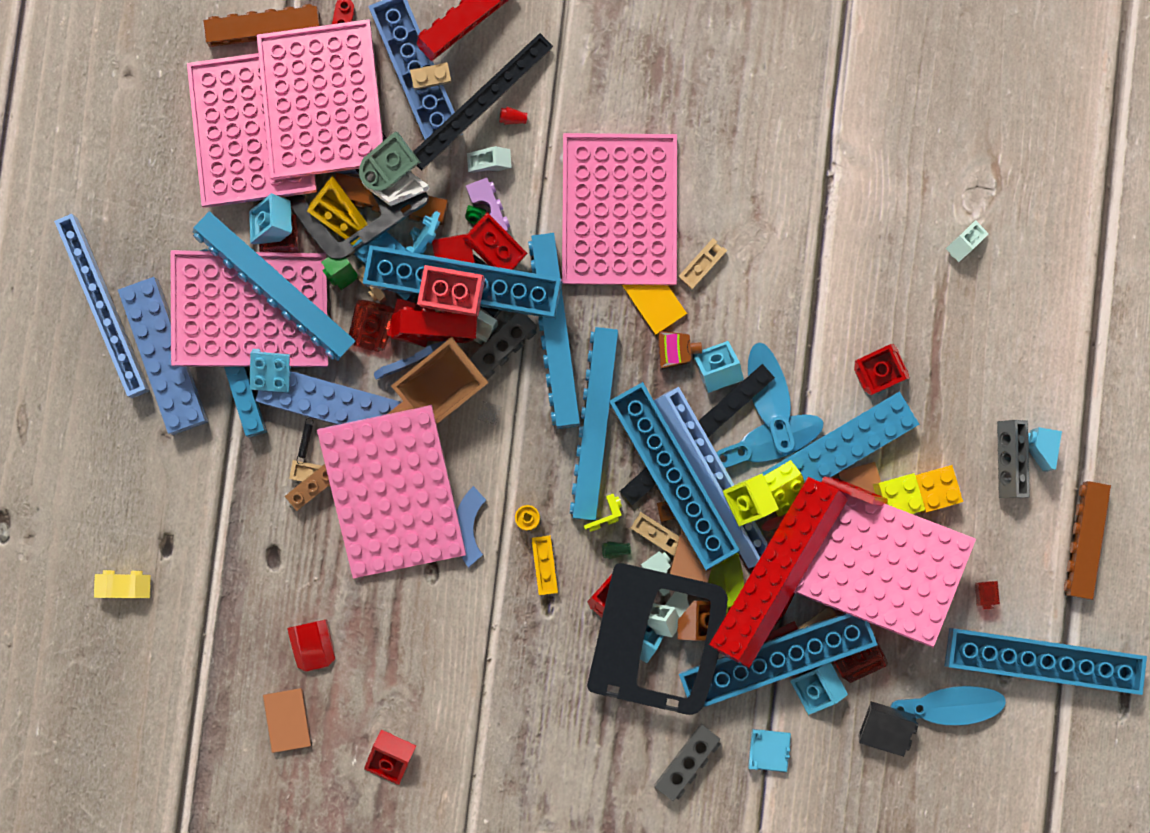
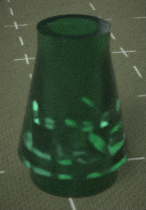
(615, 549)

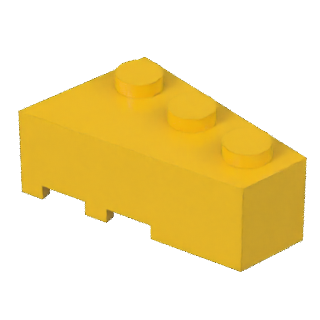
(337, 210)

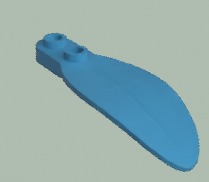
(774, 399)
(759, 444)
(955, 705)

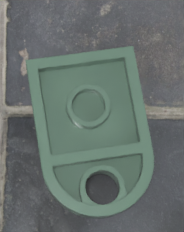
(389, 162)

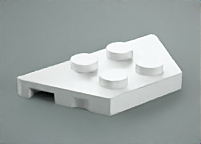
(402, 190)

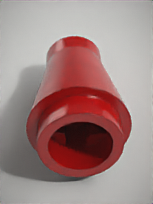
(512, 116)

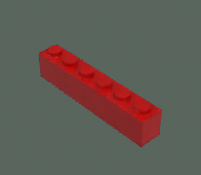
(455, 25)

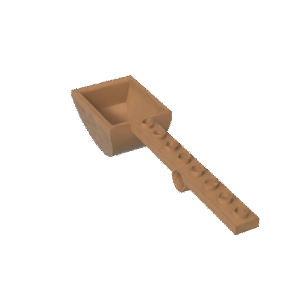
(440, 380)

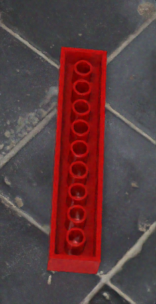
(778, 572)

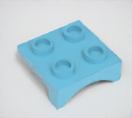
(425, 235)
(269, 371)
(769, 750)

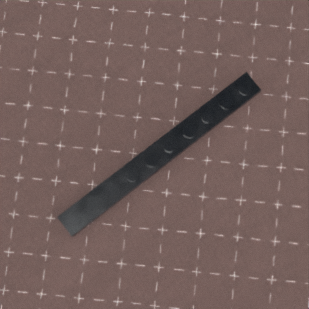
(482, 100)
(710, 423)

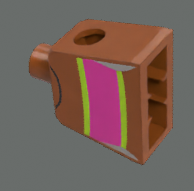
(676, 349)

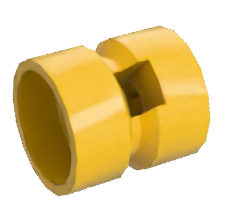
(527, 517)

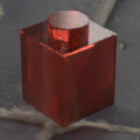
(987, 594)

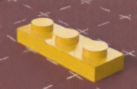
(544, 565)

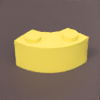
(121, 586)

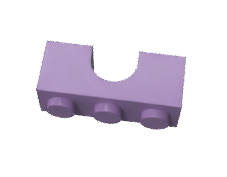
(482, 193)

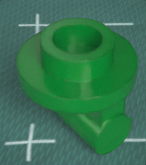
(474, 214)

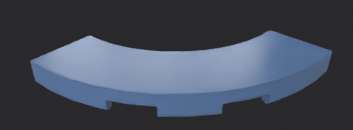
(403, 364)
(466, 515)

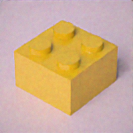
(939, 488)

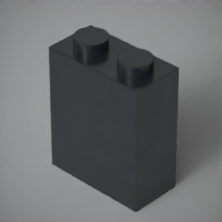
(888, 729)

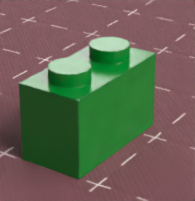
(339, 272)

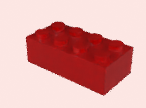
(433, 325)

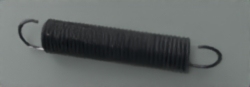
(305, 440)

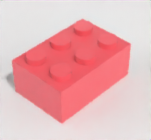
(451, 290)

